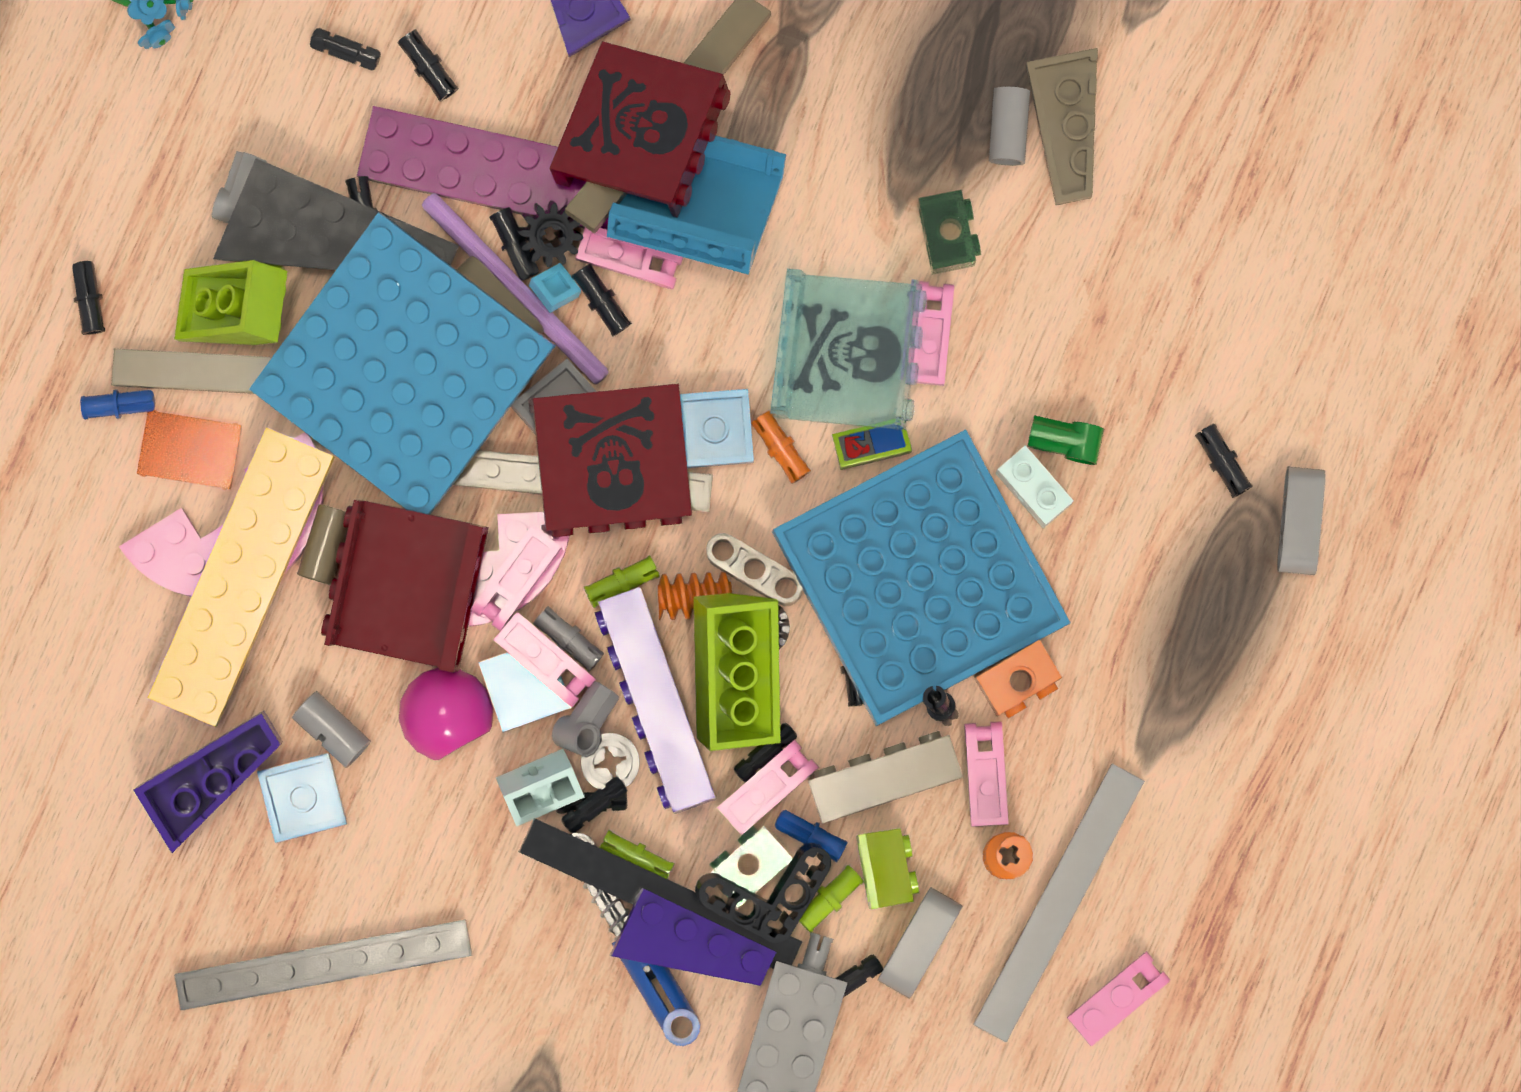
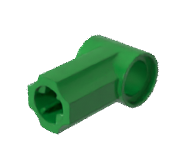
(1076, 441)

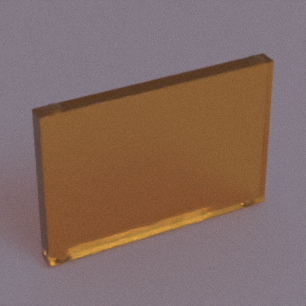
(189, 449)

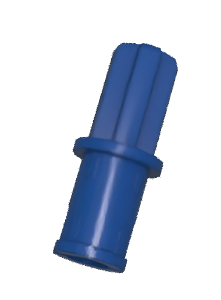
(117, 404)
(809, 833)

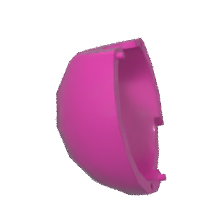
(444, 712)

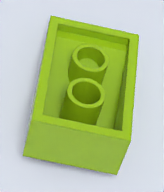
(231, 304)
(886, 869)

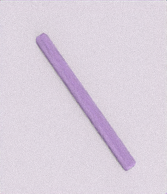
(552, 326)

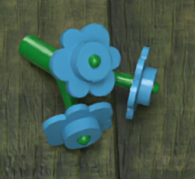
(155, 9)

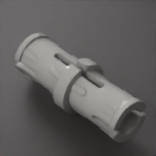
(568, 638)

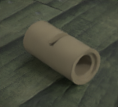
(322, 545)

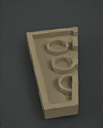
(1065, 112)

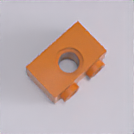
(996, 681)

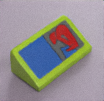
(869, 445)

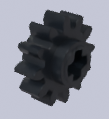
(541, 245)

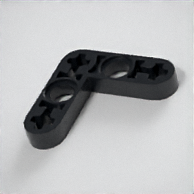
(767, 909)

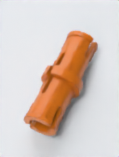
(780, 447)

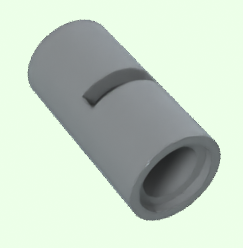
(1009, 126)
(331, 728)

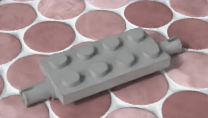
(794, 1025)

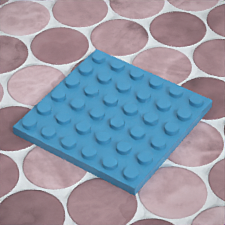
(402, 366)
(920, 577)

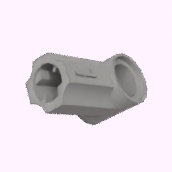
(229, 195)
(581, 729)

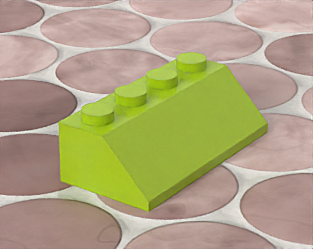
(736, 671)

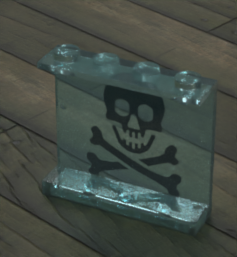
(847, 351)

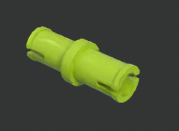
(622, 581)
(636, 854)
(830, 898)

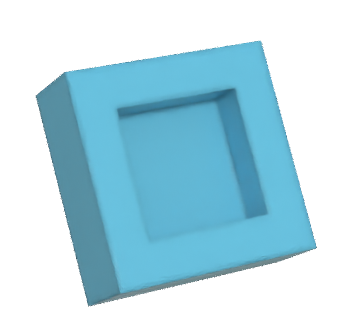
(555, 287)

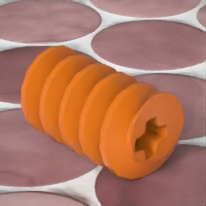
(682, 594)
(1022, 853)

